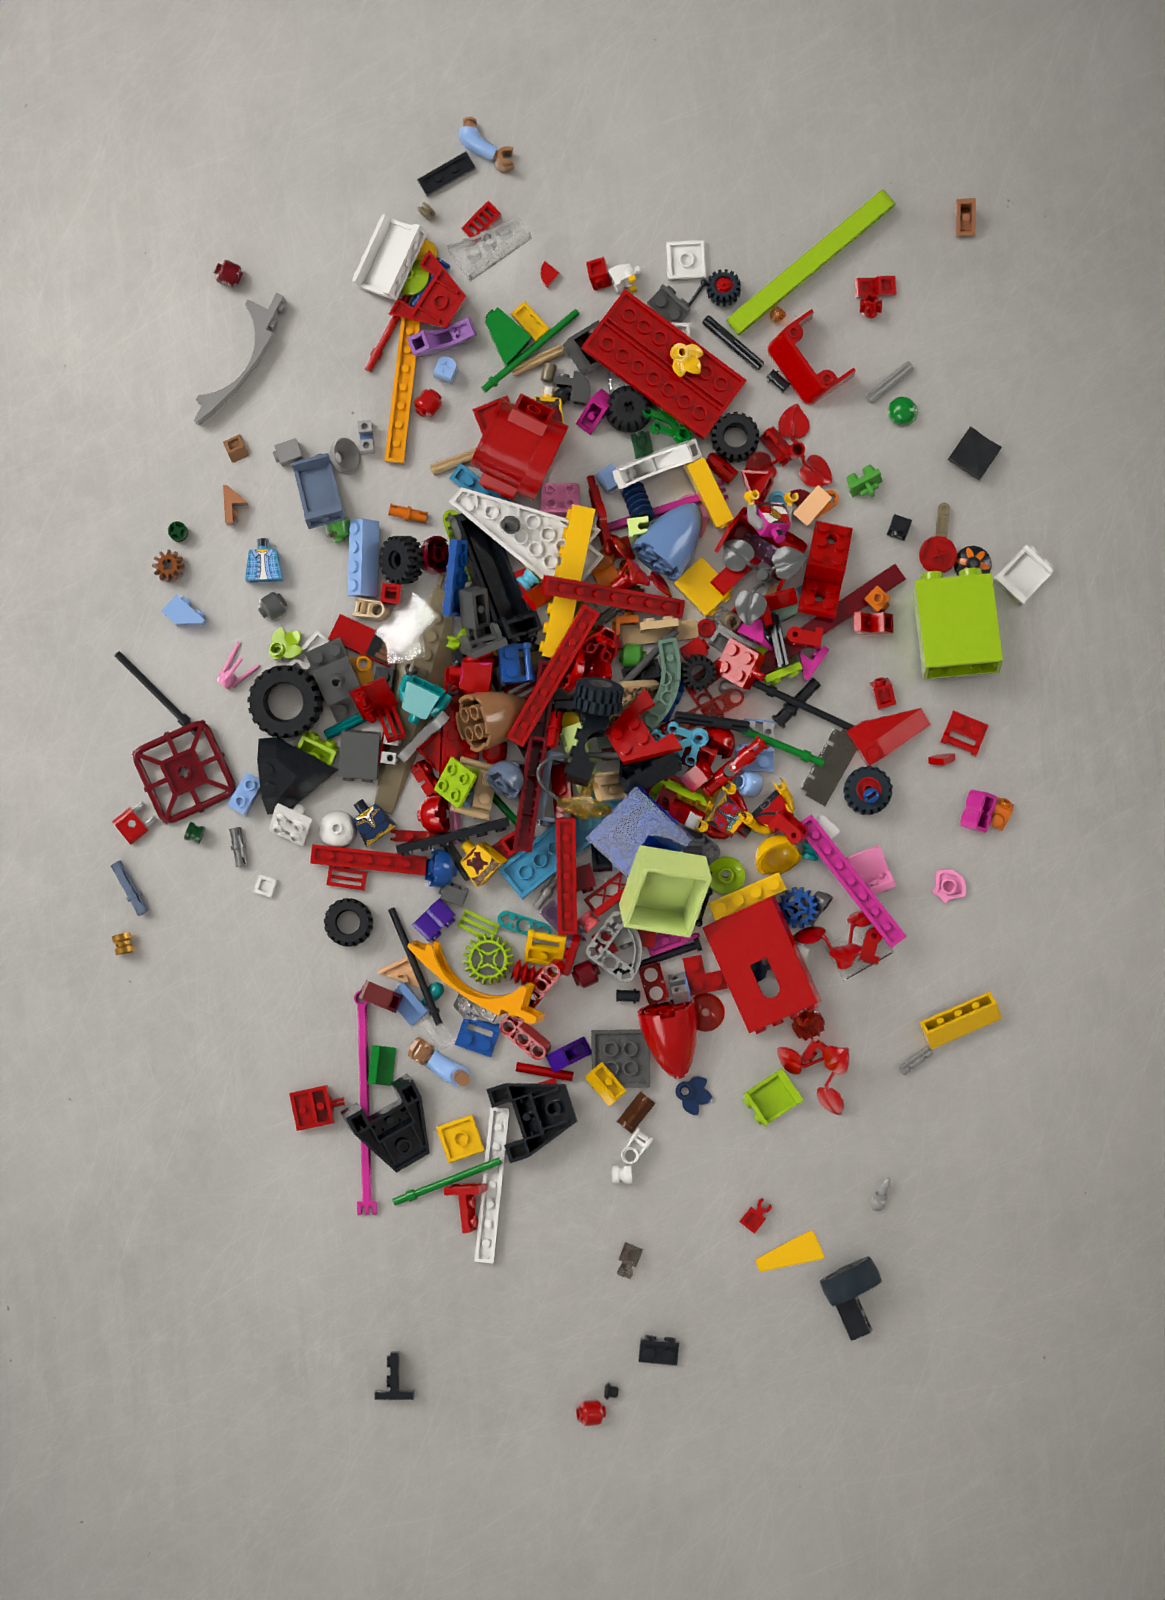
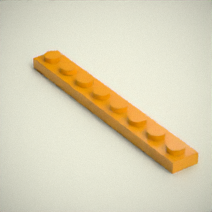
(401, 394)

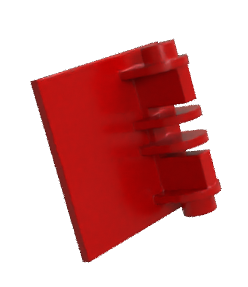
(373, 697)

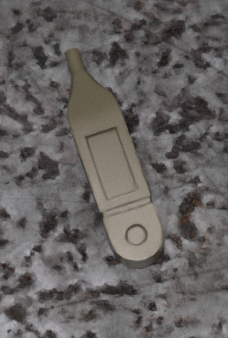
(942, 520)

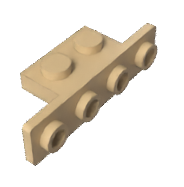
(651, 631)

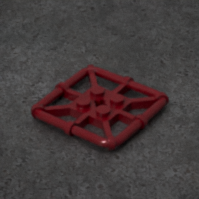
(172, 767)

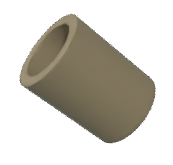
(548, 372)

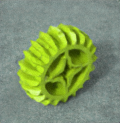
(500, 947)

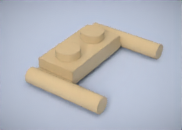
(482, 793)

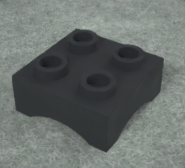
(974, 453)

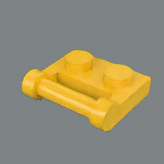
(543, 953)

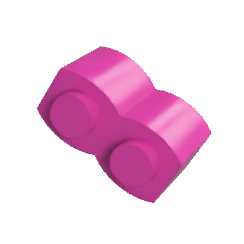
(978, 811)

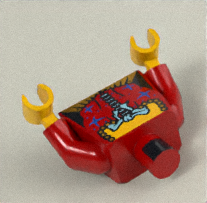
(725, 817)

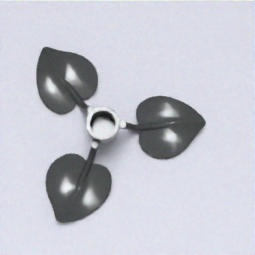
(738, 553)

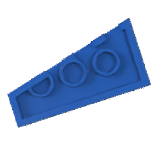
(456, 576)

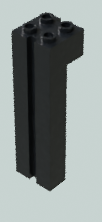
(492, 570)

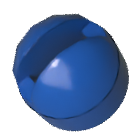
(867, 792)

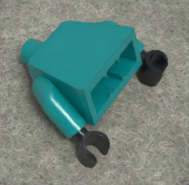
(422, 697)

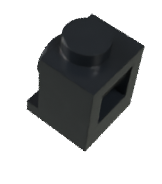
(899, 527)

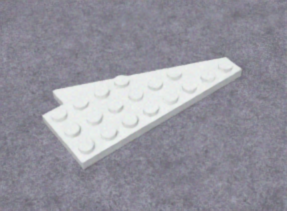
(537, 539)

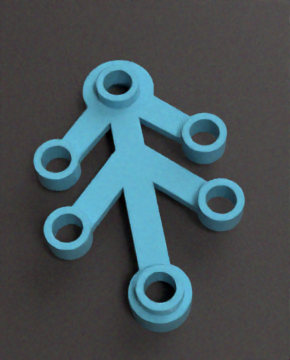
(690, 740)

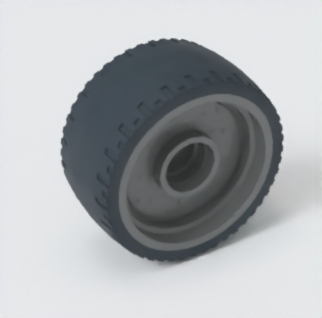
(850, 1281)

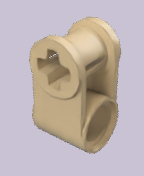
(368, 609)

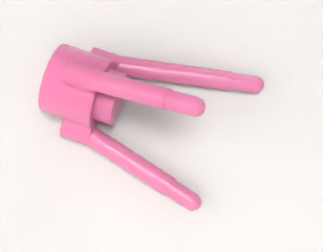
(227, 677)

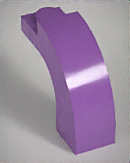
(440, 340)

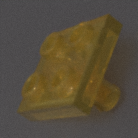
(584, 805)

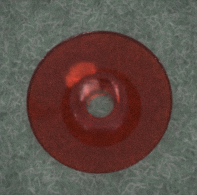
(715, 1008)

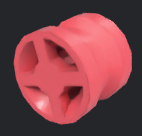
(588, 921)

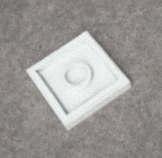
(686, 260)

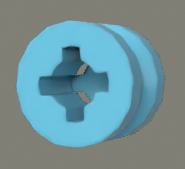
(528, 580)

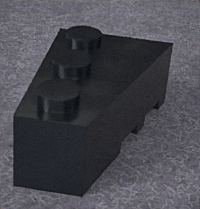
(649, 771)

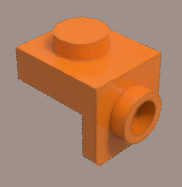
(878, 600)
(627, 619)
(1001, 813)

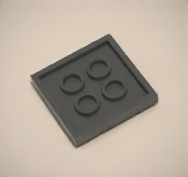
(623, 1054)

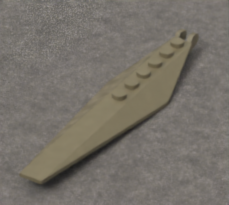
(430, 668)

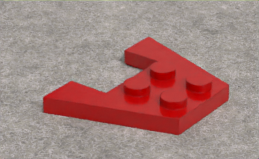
(438, 302)
(632, 738)

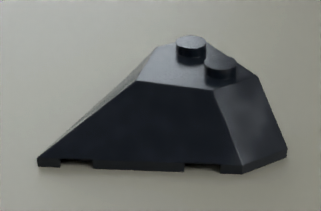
(287, 773)

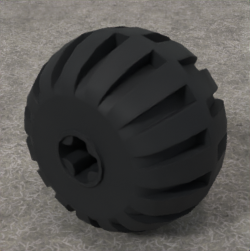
(632, 420)

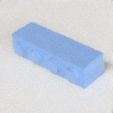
(363, 558)

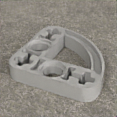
(604, 953)

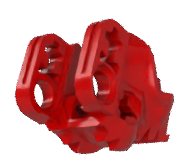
(593, 658)

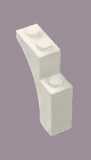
(656, 462)

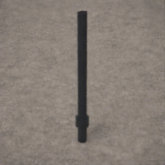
(772, 691)
(182, 718)

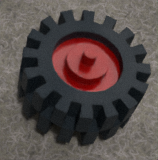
(723, 287)

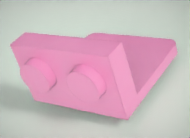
(559, 497)
(873, 869)

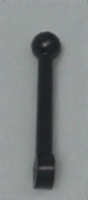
(703, 283)
(699, 922)

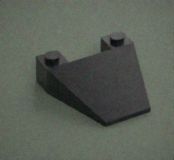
(541, 1113)
(396, 1131)

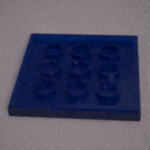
(635, 823)

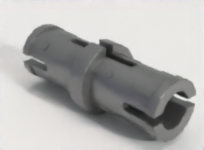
(238, 847)

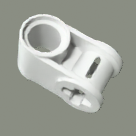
(636, 1146)

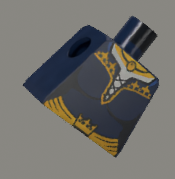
(372, 822)

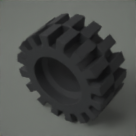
(708, 675)

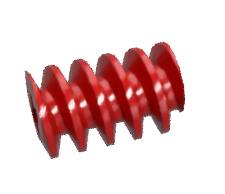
(525, 974)

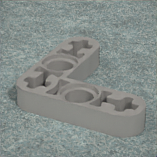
(431, 727)

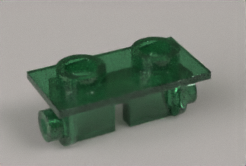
(642, 444)

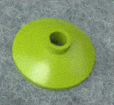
(416, 281)
(733, 881)

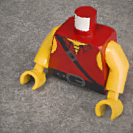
(763, 814)

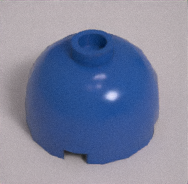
(440, 868)

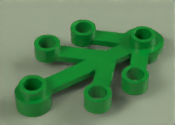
(679, 433)

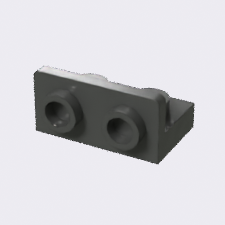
(669, 305)

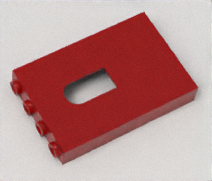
(750, 937)

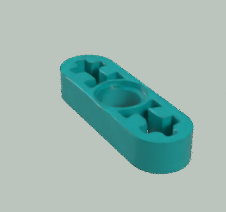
(512, 916)

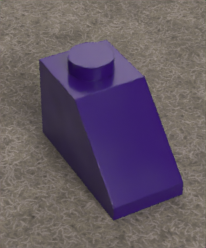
(568, 1054)

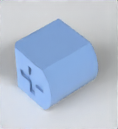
(445, 369)
(606, 478)

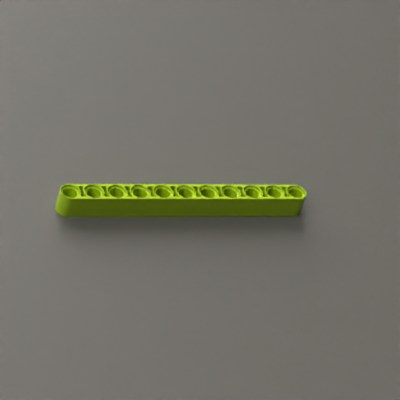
(811, 262)

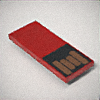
(360, 639)

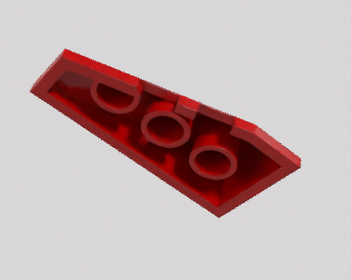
(885, 734)

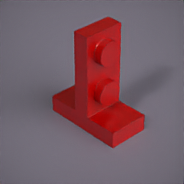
(467, 1202)

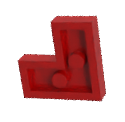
(698, 980)

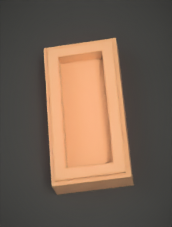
(812, 506)

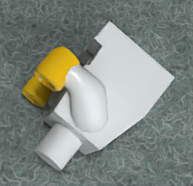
(624, 276)

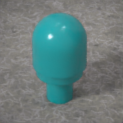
(436, 990)

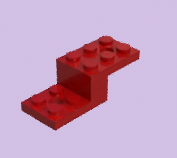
(825, 570)

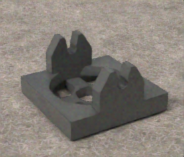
(484, 644)

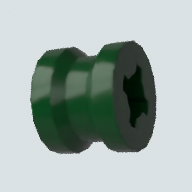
(176, 528)
(194, 833)

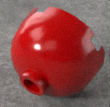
(721, 739)
(434, 814)

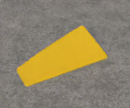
(796, 1251)

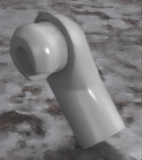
(726, 685)

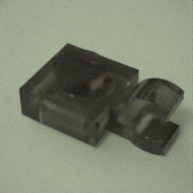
(630, 1257)

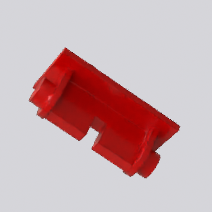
(775, 444)
(423, 771)

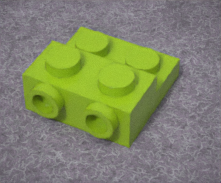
(319, 748)

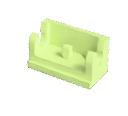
(637, 527)

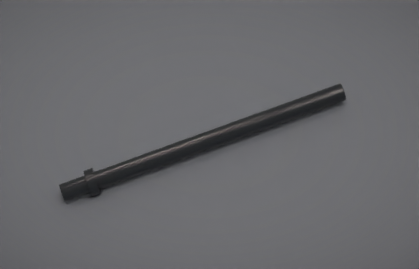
(433, 1010)

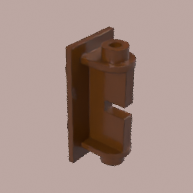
(636, 1112)

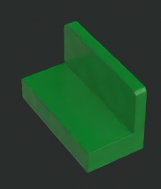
(382, 1065)

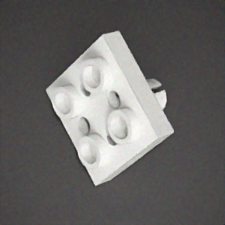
(291, 823)

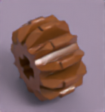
(175, 562)

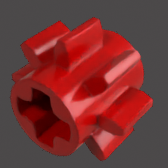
(870, 306)

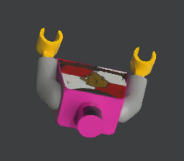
(770, 518)

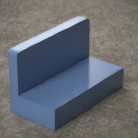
(410, 1005)

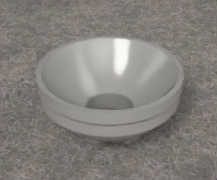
(349, 455)

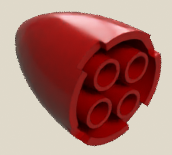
(670, 1035)

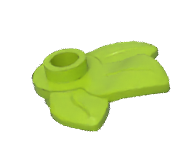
(287, 643)

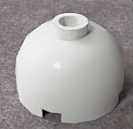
(337, 829)

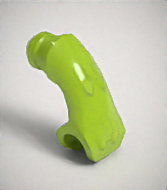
(454, 642)

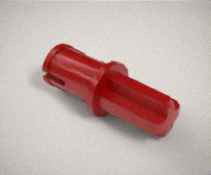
(554, 730)

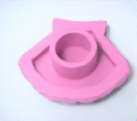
(949, 885)

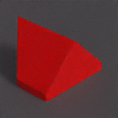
(759, 481)
(431, 750)

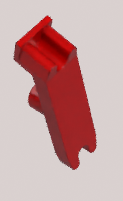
(408, 835)

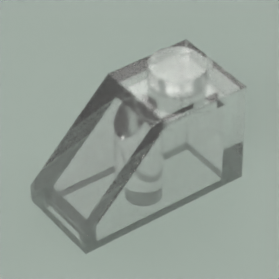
(472, 1011)

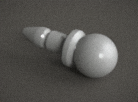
(878, 1201)

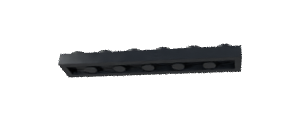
(461, 834)

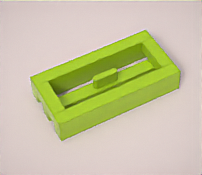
(463, 918)

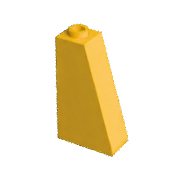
(708, 492)

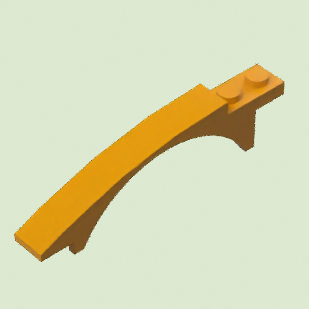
(514, 1004)

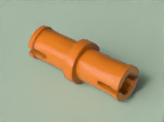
(407, 513)

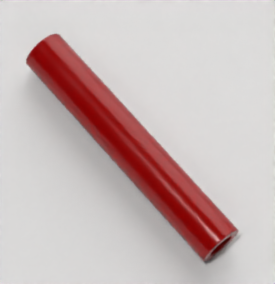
(544, 1071)

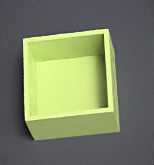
(665, 891)

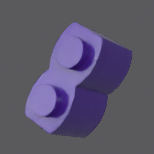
(434, 919)

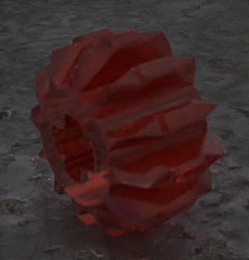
(808, 1024)

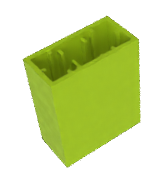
(957, 624)

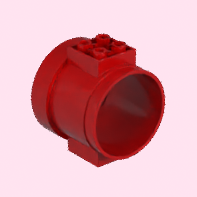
(518, 447)

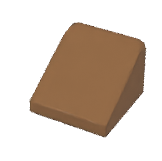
(236, 448)

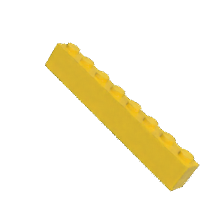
(571, 567)

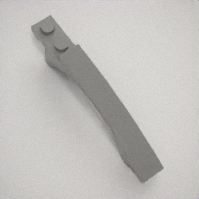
(263, 320)

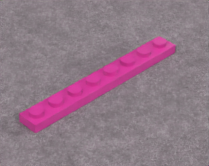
(852, 883)

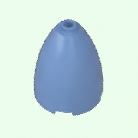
(670, 541)

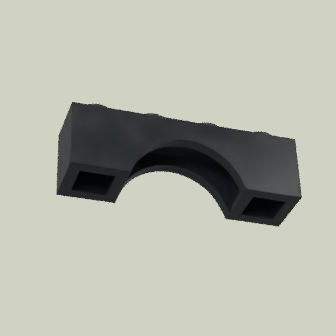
(581, 767)

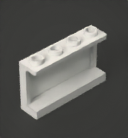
(389, 257)

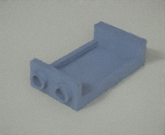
(318, 490)
(546, 821)

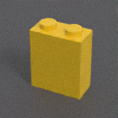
(699, 591)

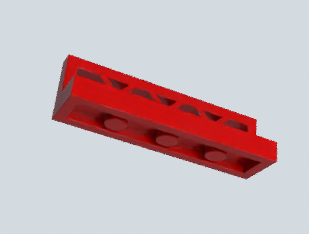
(606, 905)

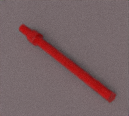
(377, 353)

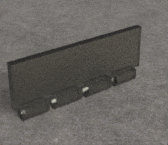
(835, 764)

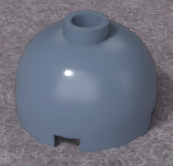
(506, 778)

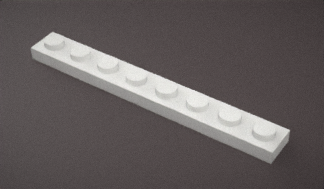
(493, 1177)

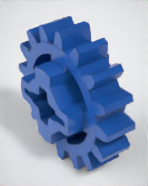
(800, 901)

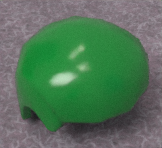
(902, 411)

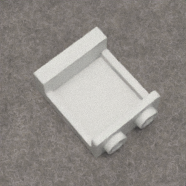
(1024, 575)

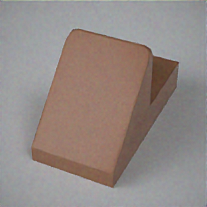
(965, 216)
(231, 499)

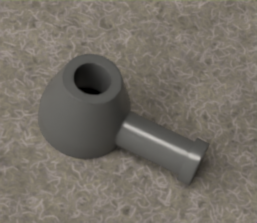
(824, 900)

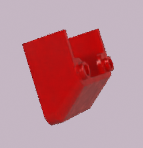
(795, 368)
(740, 526)

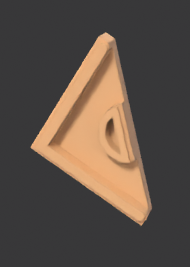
(401, 971)

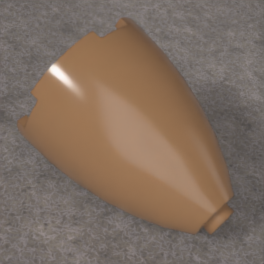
(494, 717)

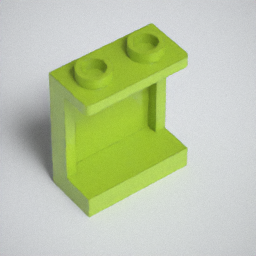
(772, 1097)

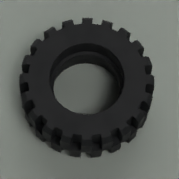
(260, 708)

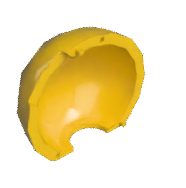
(776, 855)

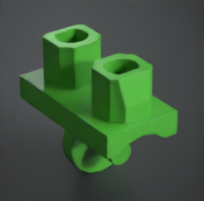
(865, 484)

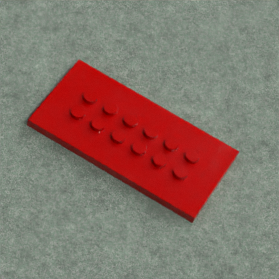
(637, 347)

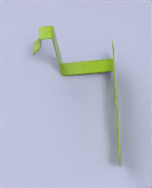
(678, 789)

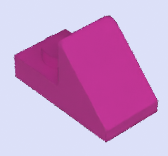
(809, 665)

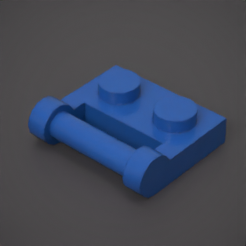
(510, 666)
(476, 1041)

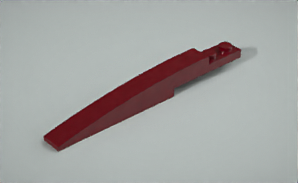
(846, 607)
(530, 791)

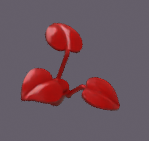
(794, 424)
(636, 575)
(844, 954)
(835, 1059)

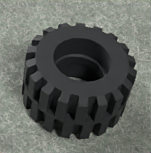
(735, 421)
(336, 910)

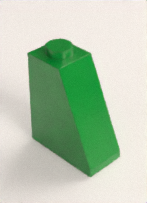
(506, 335)

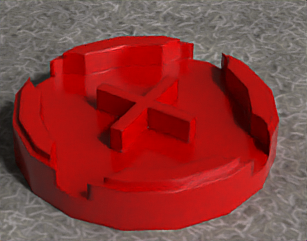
(938, 554)

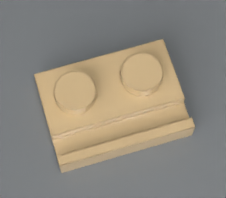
(607, 786)

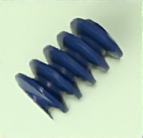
(637, 501)

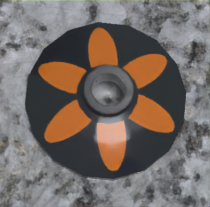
(971, 553)

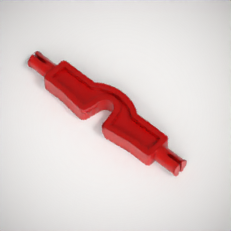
(601, 523)

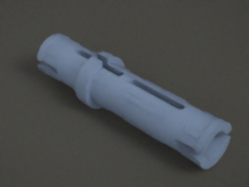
(127, 884)

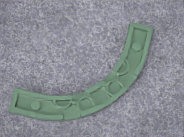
(667, 689)

